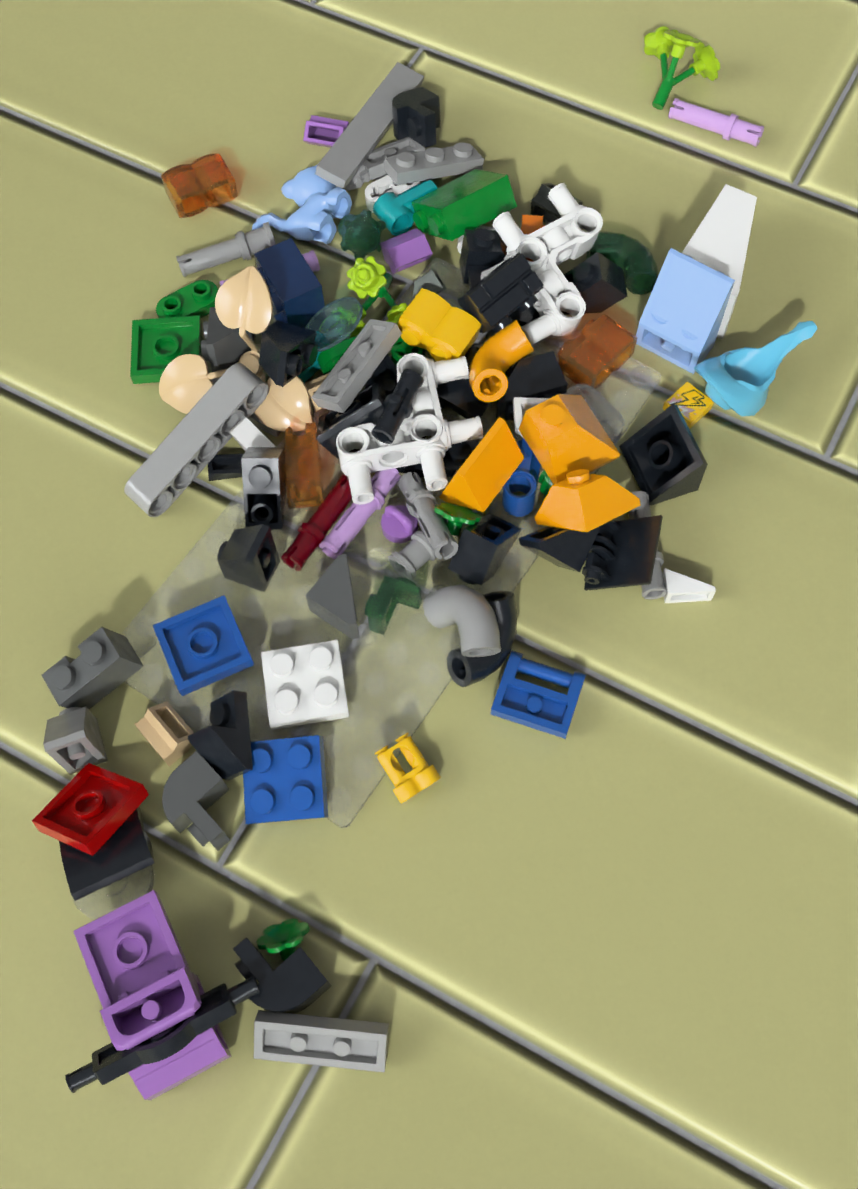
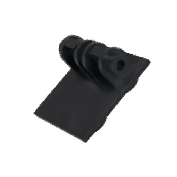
(623, 554)

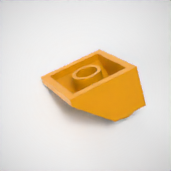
(566, 436)
(584, 502)

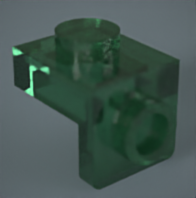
(383, 604)

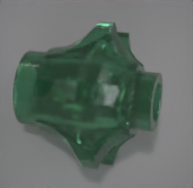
(360, 233)

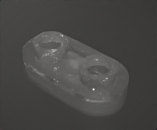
(602, 409)

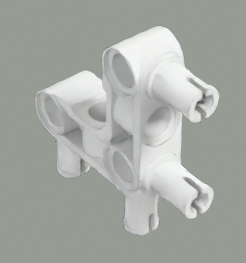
(547, 249)
(408, 444)

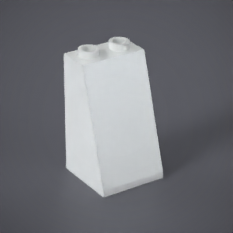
(724, 239)

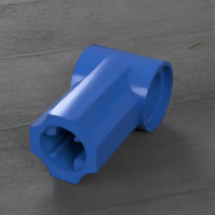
(524, 480)

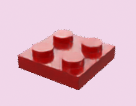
(90, 808)

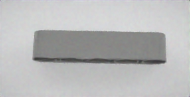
(195, 440)

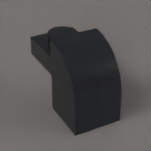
(416, 116)
(284, 989)

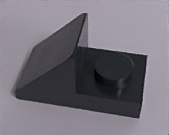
(228, 741)

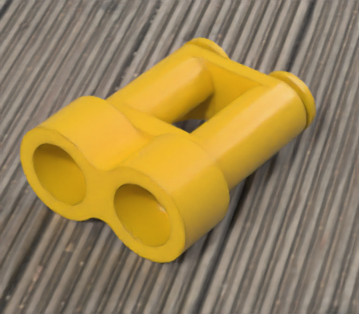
(415, 780)

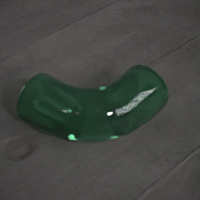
(630, 255)

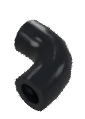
(471, 670)

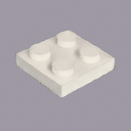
(304, 685)

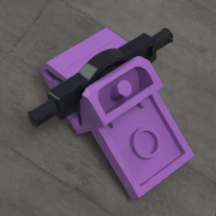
(151, 1002)

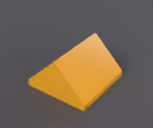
(485, 469)

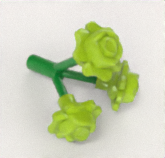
(372, 280)

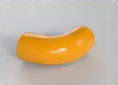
(494, 359)

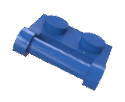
(533, 704)

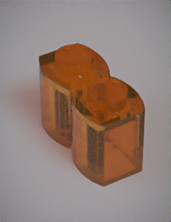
(199, 185)
(596, 352)

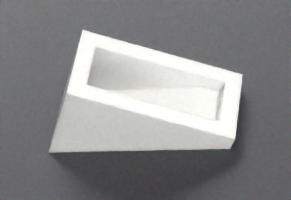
(249, 435)
(685, 589)

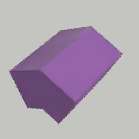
(323, 131)
(406, 250)

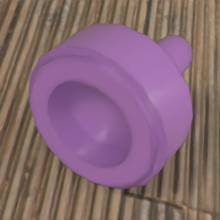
(398, 524)

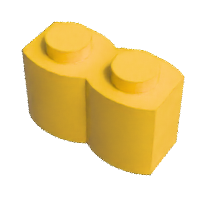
(438, 326)

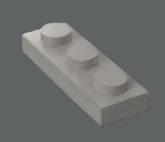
(433, 163)
(356, 365)
(320, 1041)

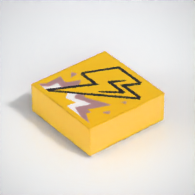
(691, 403)

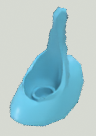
(743, 376)

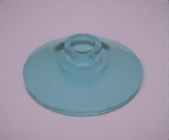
(335, 322)

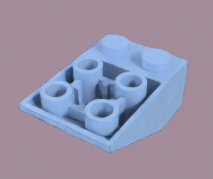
(684, 311)

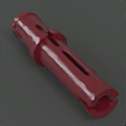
(319, 524)

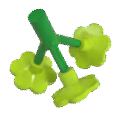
(672, 41)

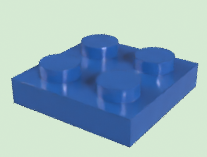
(203, 645)
(286, 780)

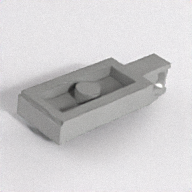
(374, 165)

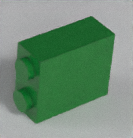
(463, 204)

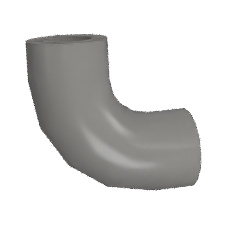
(471, 613)

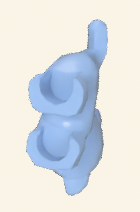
(318, 206)

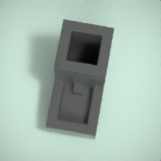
(188, 795)

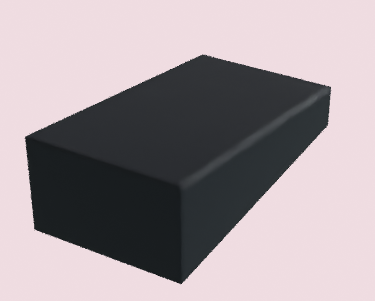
(225, 467)

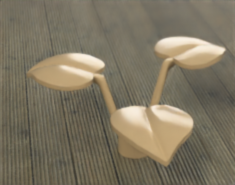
(246, 305)

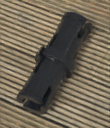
(388, 424)

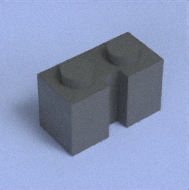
(103, 665)

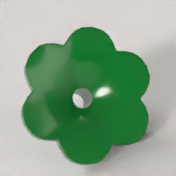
(456, 516)
(283, 937)

